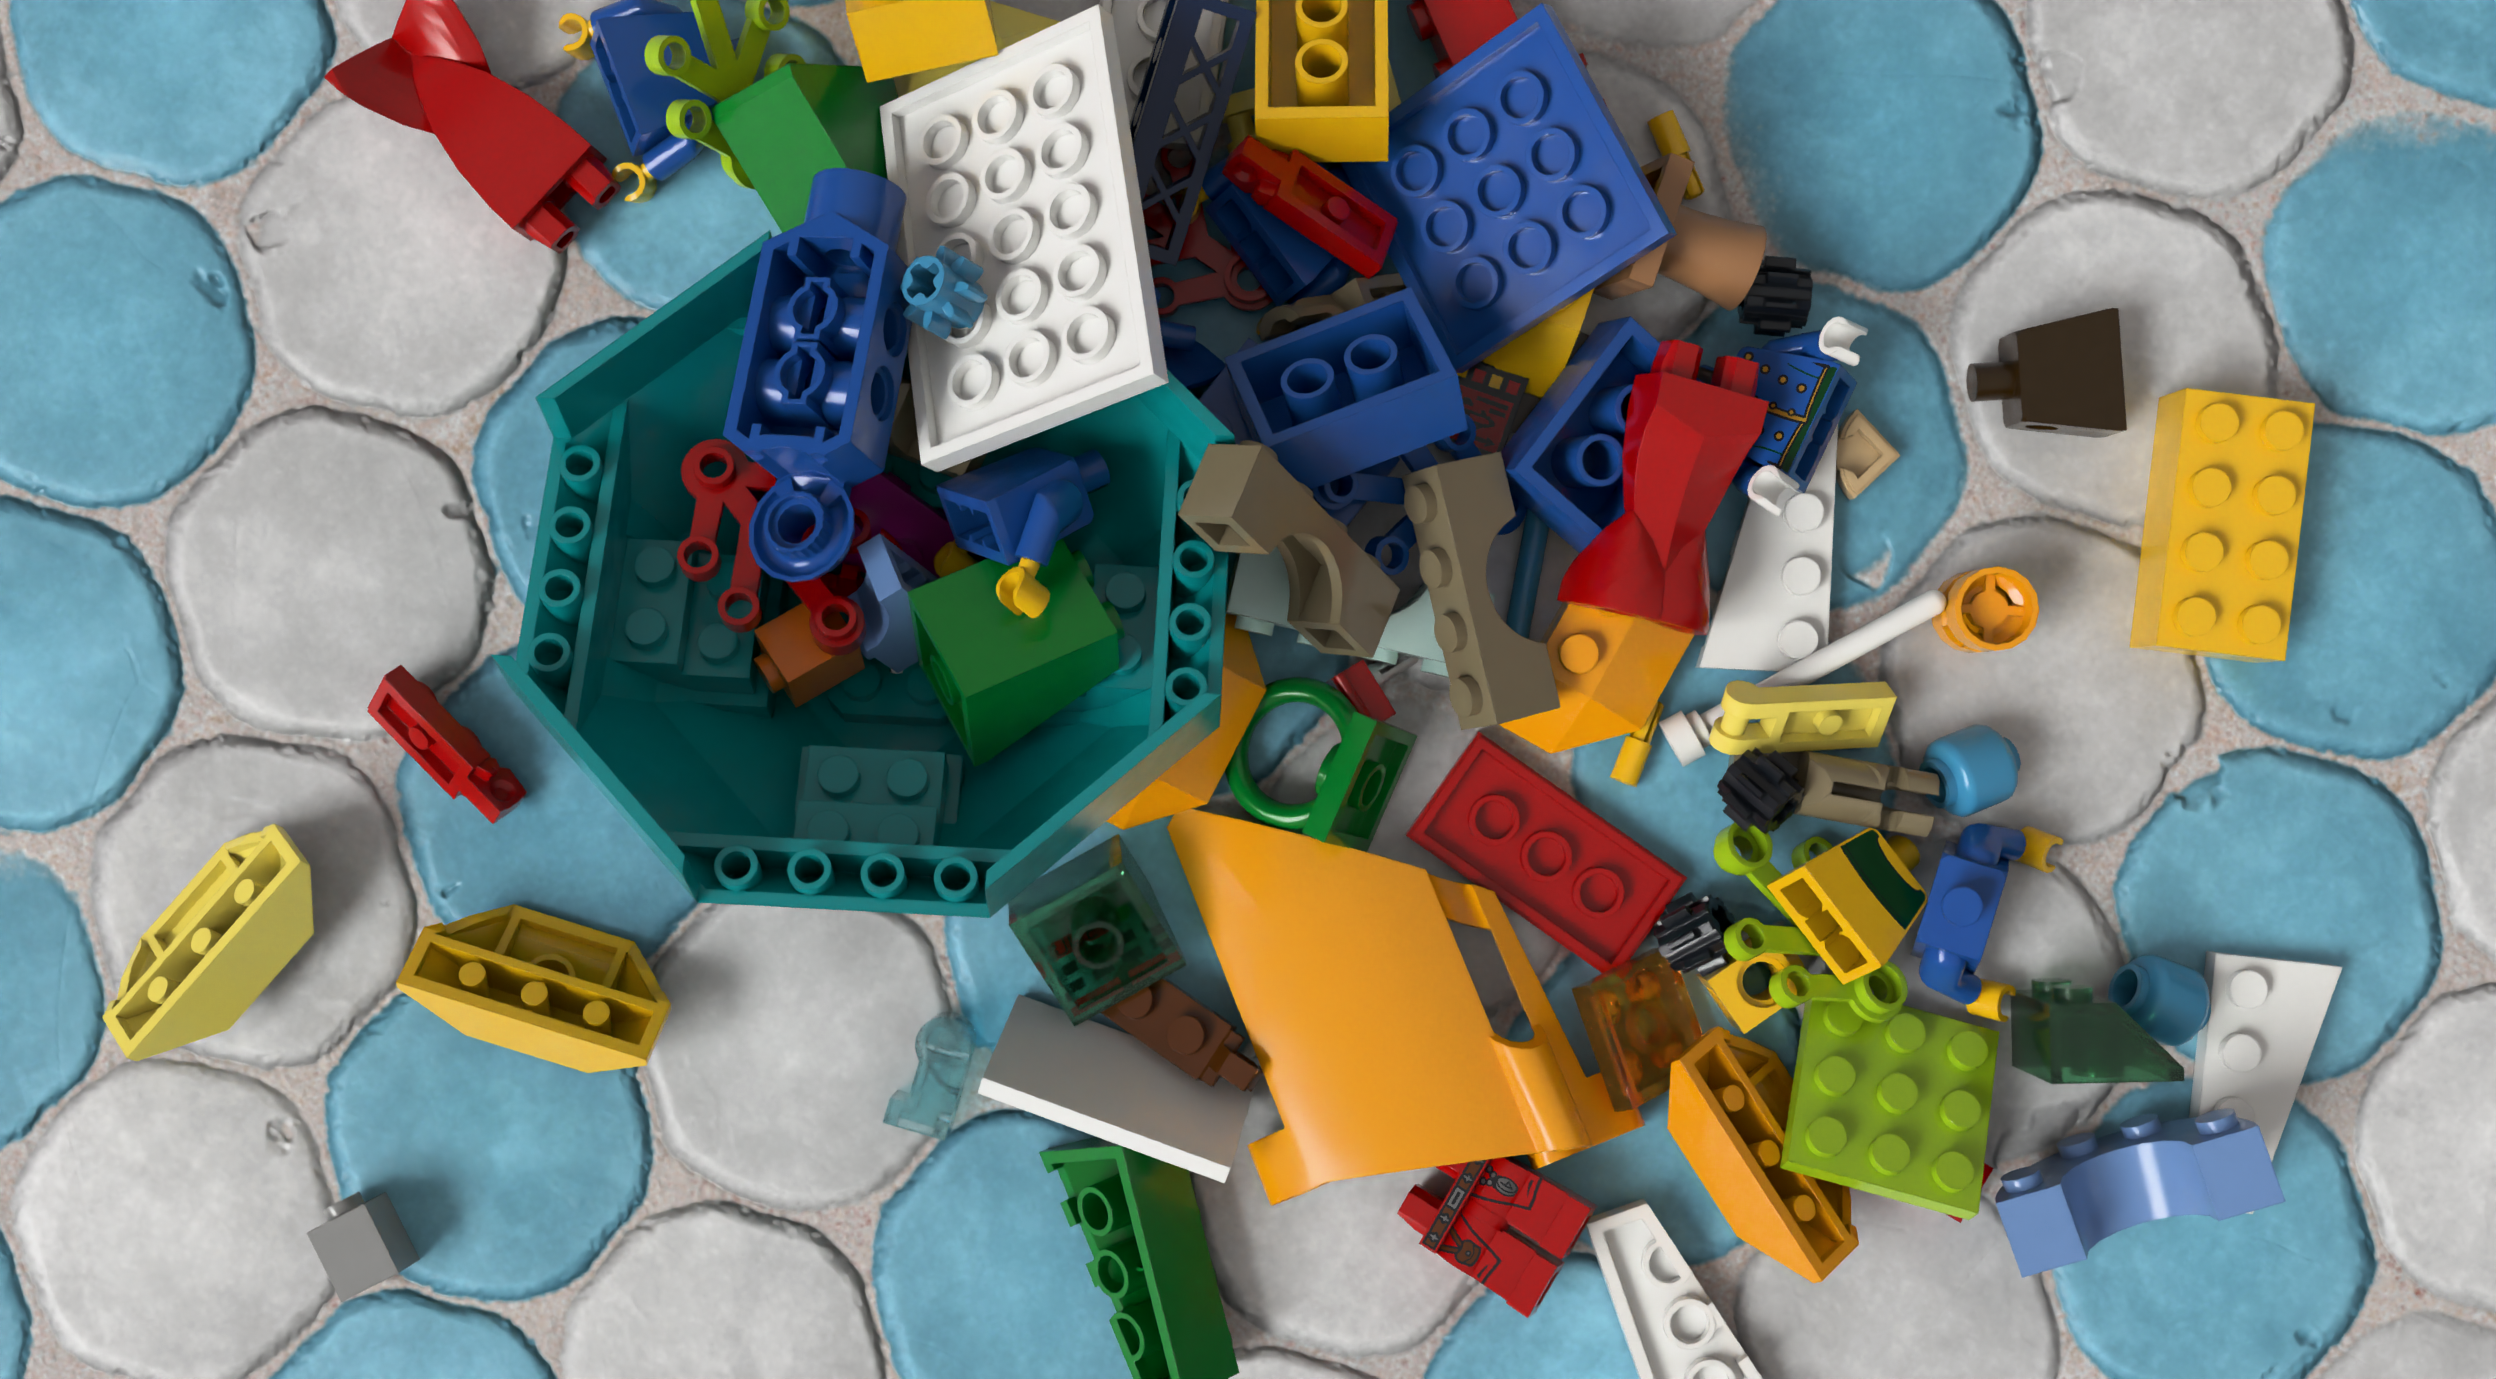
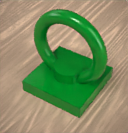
(1352, 779)

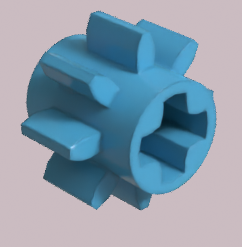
(943, 292)

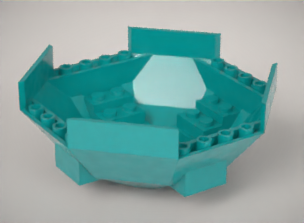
(867, 784)

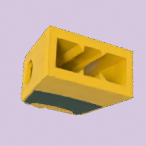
(1855, 901)

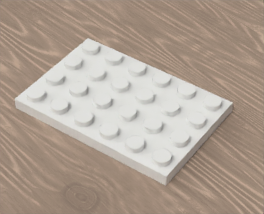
(1038, 185)

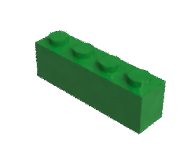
(1147, 1258)

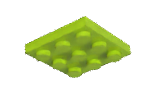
(1892, 1105)

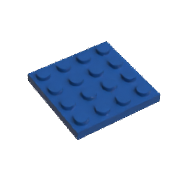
(1509, 190)

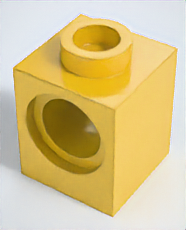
(1727, 989)

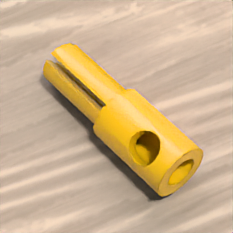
(1671, 139)
(1636, 750)

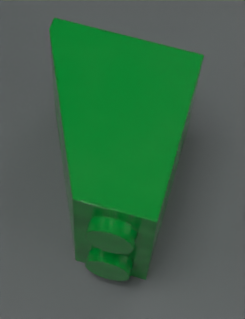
(802, 124)
(1005, 670)

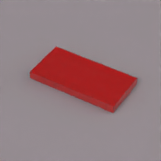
(1545, 855)

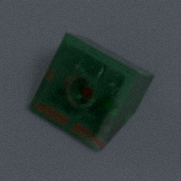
(1095, 930)
(2079, 1038)

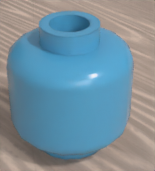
(1973, 769)
(2162, 998)

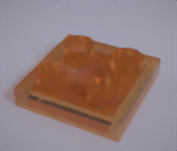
(1637, 1026)

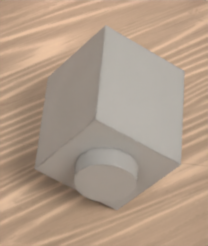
(362, 1244)

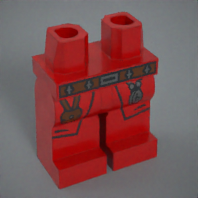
(1475, 1222)

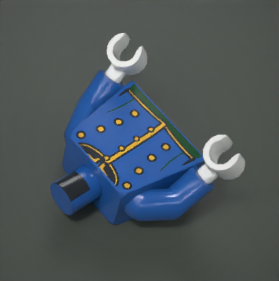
(1803, 410)

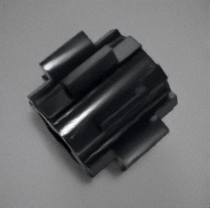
(1777, 297)
(1760, 790)
(1694, 934)

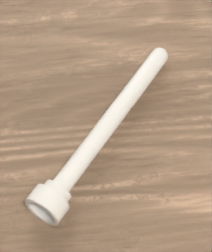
(1691, 732)

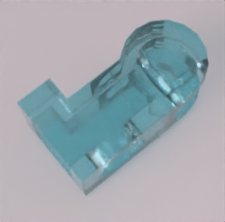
(944, 1057)

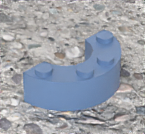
(2131, 1177)

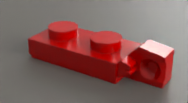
(1314, 203)
(443, 746)

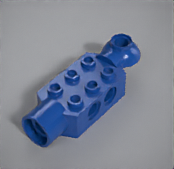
(821, 369)

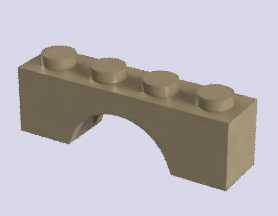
(1253, 504)
(1489, 666)

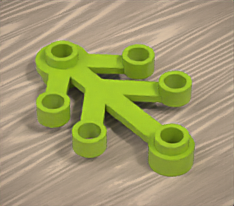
(728, 71)
(1756, 851)

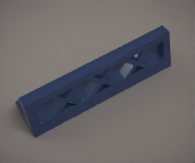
(1157, 101)

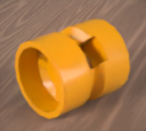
(1987, 610)

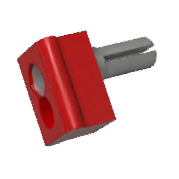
(1364, 683)

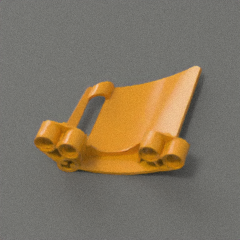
(1374, 1014)

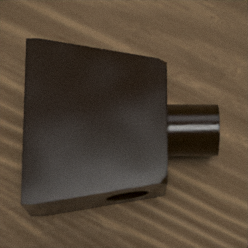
(2058, 377)

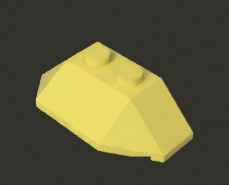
(215, 946)

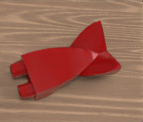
(497, 136)
(1676, 467)

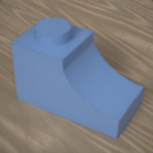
(886, 602)

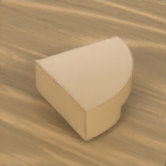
(1861, 454)

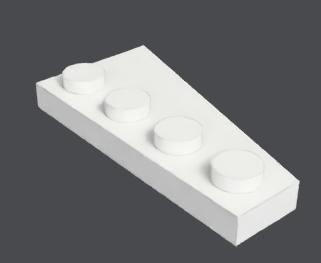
(1777, 580)
(2259, 1036)
(1660, 1303)

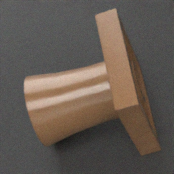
(1706, 254)

